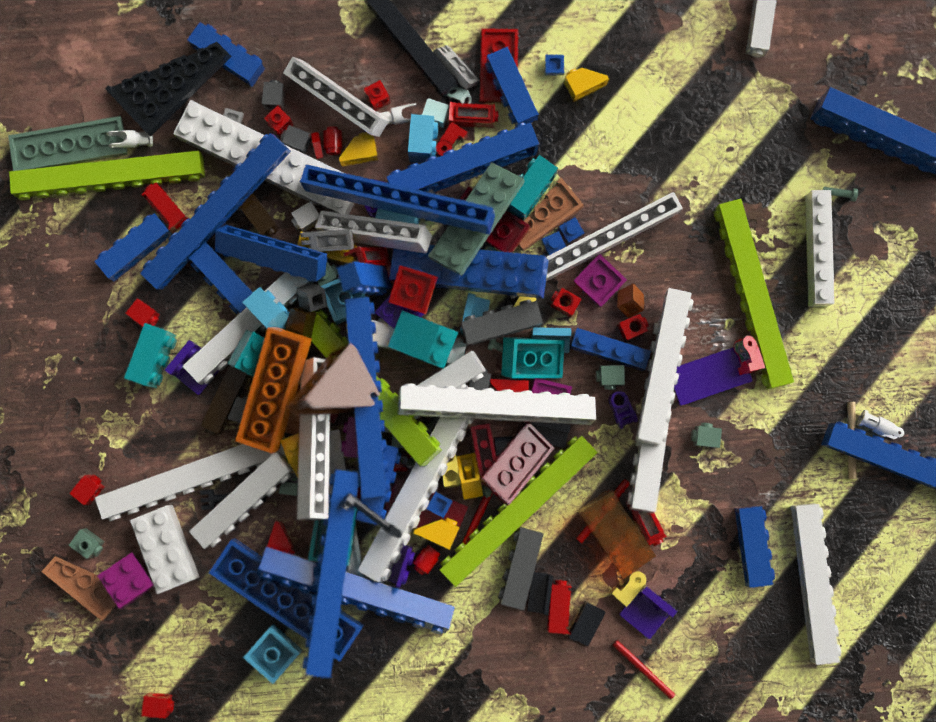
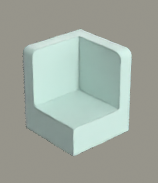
(438, 110)

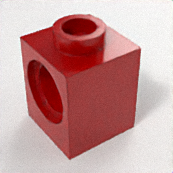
(377, 95)
(278, 120)
(567, 310)
(143, 313)
(627, 333)
(87, 489)
(157, 705)

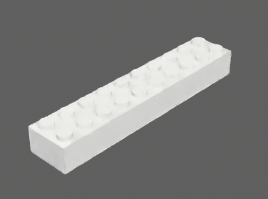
(233, 141)

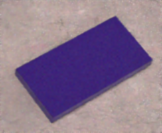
(709, 376)

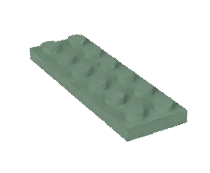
(66, 144)
(458, 245)

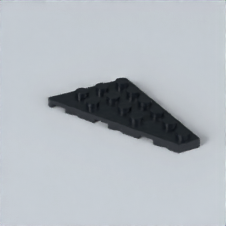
(159, 93)

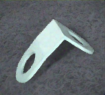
(461, 94)

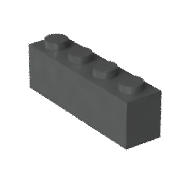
(501, 323)
(521, 569)

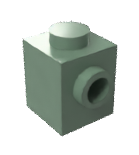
(331, 275)
(610, 376)
(706, 436)
(87, 543)

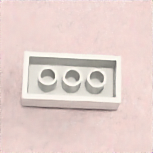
(164, 548)

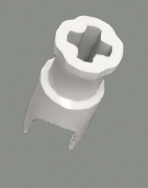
(395, 116)
(131, 139)
(879, 425)

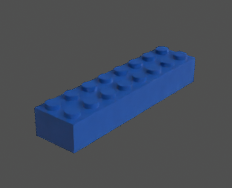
(877, 129)
(468, 161)
(488, 272)
(238, 570)

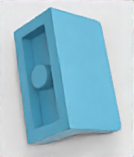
(475, 306)
(553, 333)

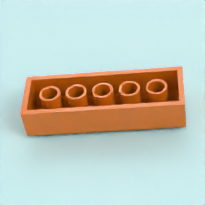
(273, 389)

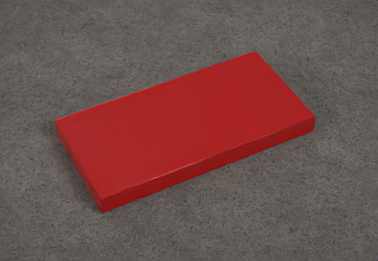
(492, 41)

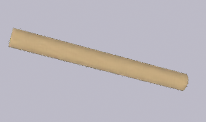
(851, 425)

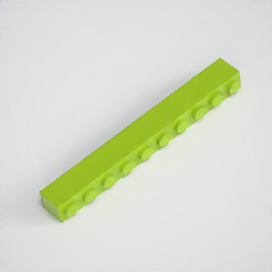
(107, 174)
(753, 292)
(404, 427)
(511, 517)

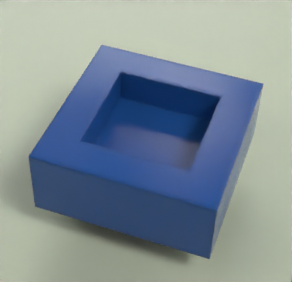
(554, 64)
(571, 230)
(553, 243)
(439, 504)

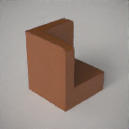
(630, 300)

